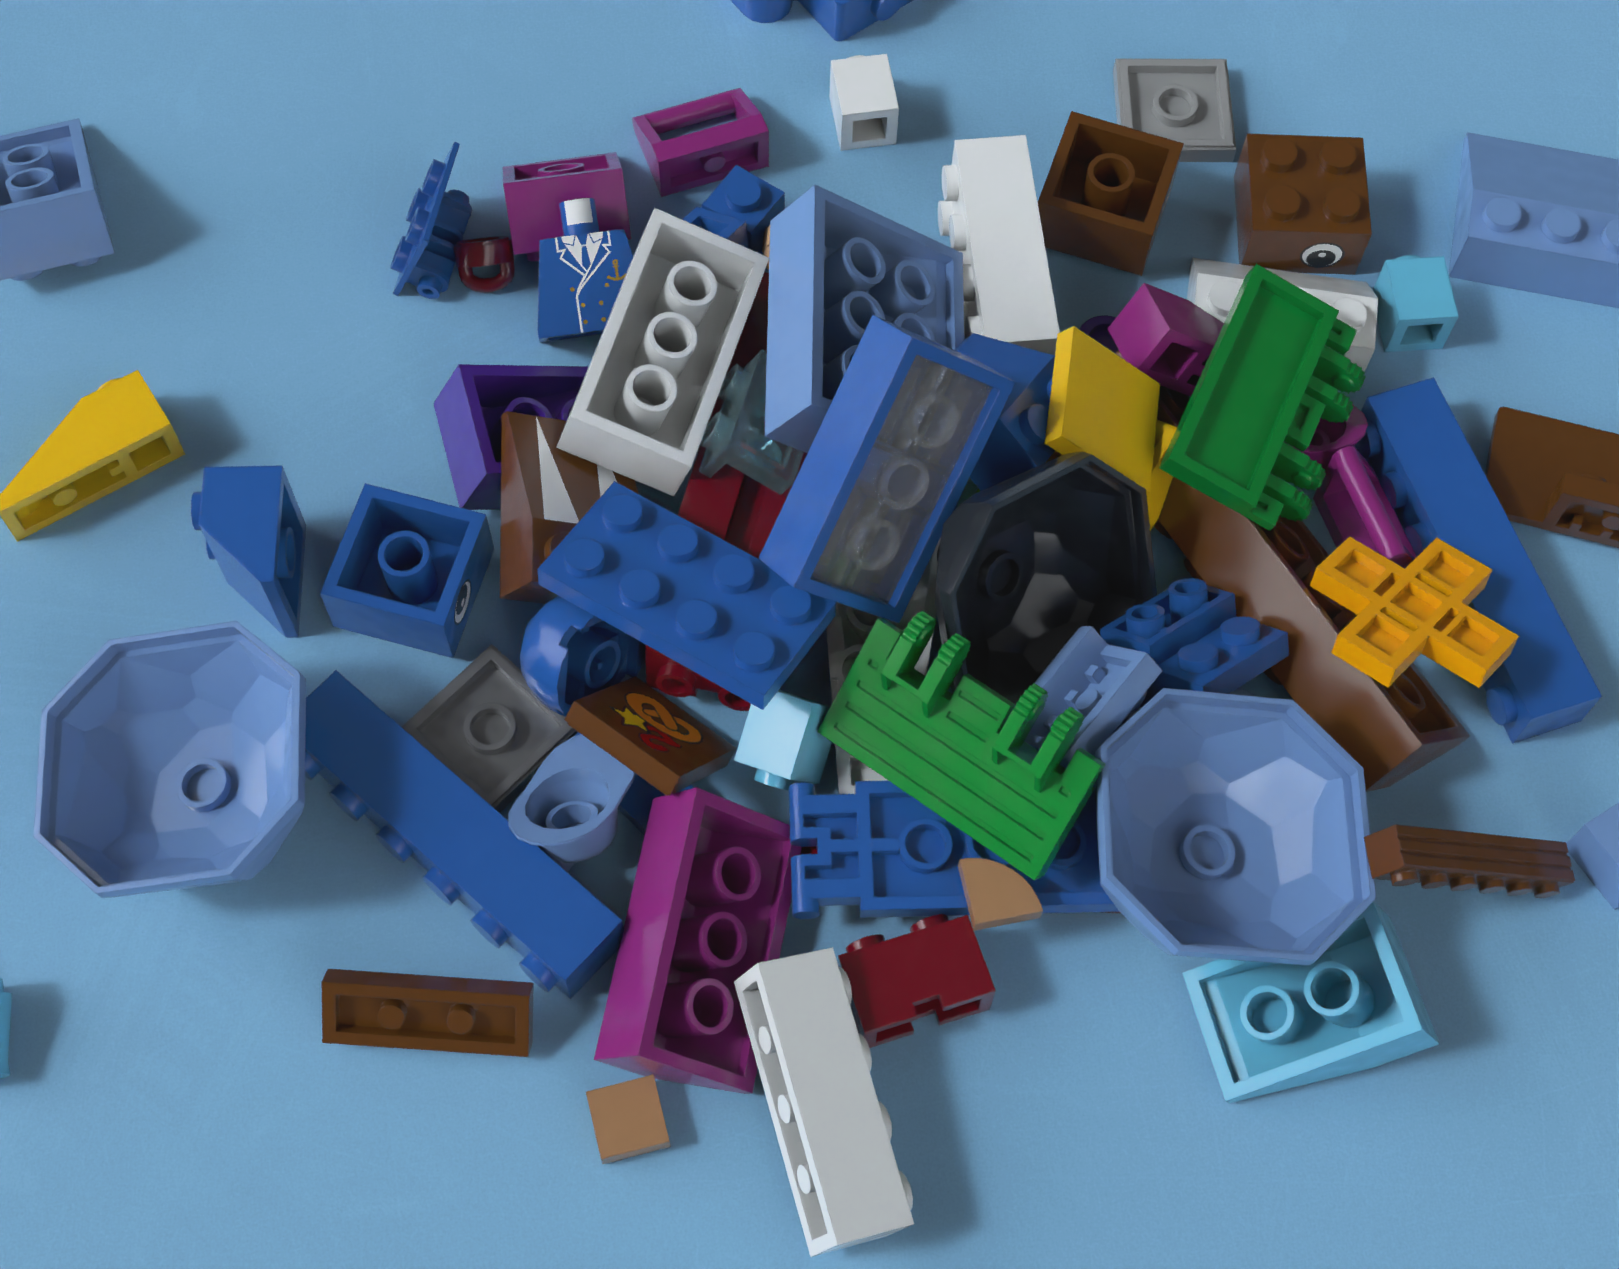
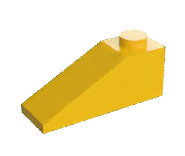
(93, 452)

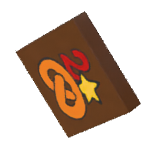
(650, 735)

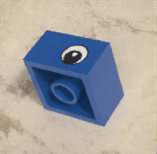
(408, 570)

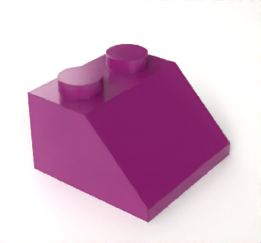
(539, 187)

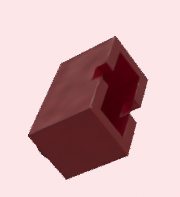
(916, 975)

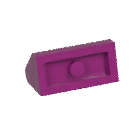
(704, 154)
(1358, 508)

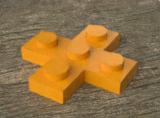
(1413, 612)

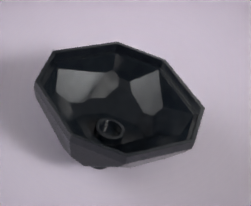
(1038, 563)

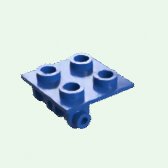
(436, 224)

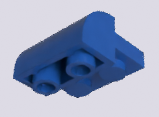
(1197, 639)

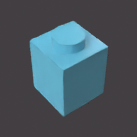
(1415, 303)
(785, 741)

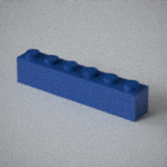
(1446, 495)
(457, 838)

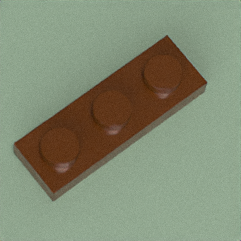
(427, 1012)

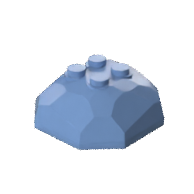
(172, 761)
(1232, 828)

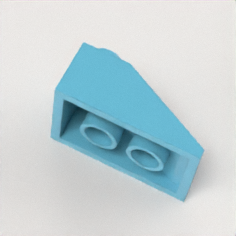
(1311, 1022)

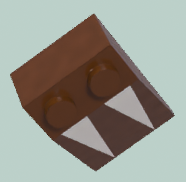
(541, 499)

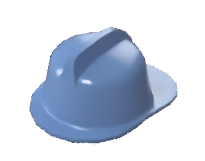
(572, 802)

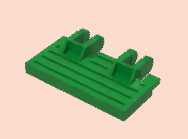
(1262, 386)
(963, 748)

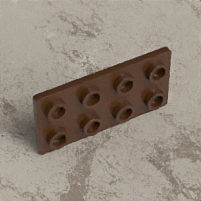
(1556, 475)

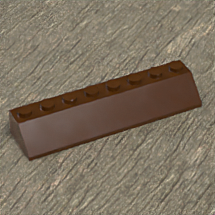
(1271, 575)

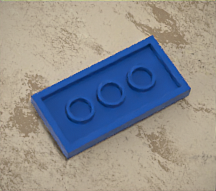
(686, 594)

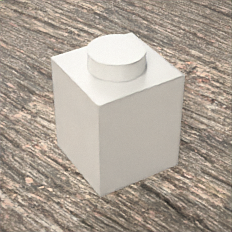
(863, 101)

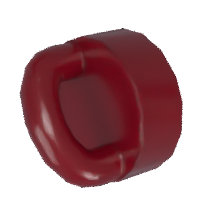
(485, 252)

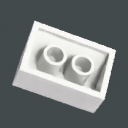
(1216, 285)

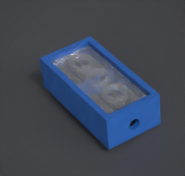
(885, 470)

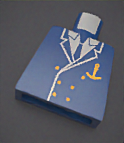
(580, 274)

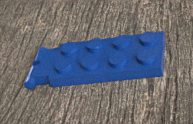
(904, 858)

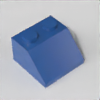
(1020, 431)
(255, 537)

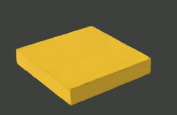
(1102, 407)

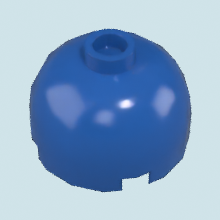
(574, 655)

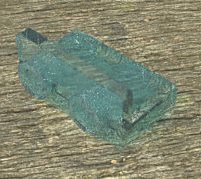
(738, 431)

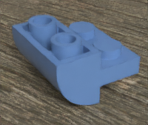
(1096, 681)

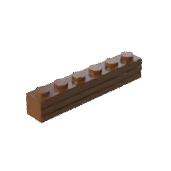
(1468, 861)

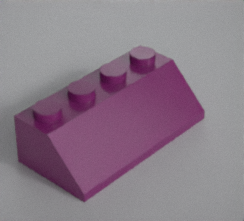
(699, 916)

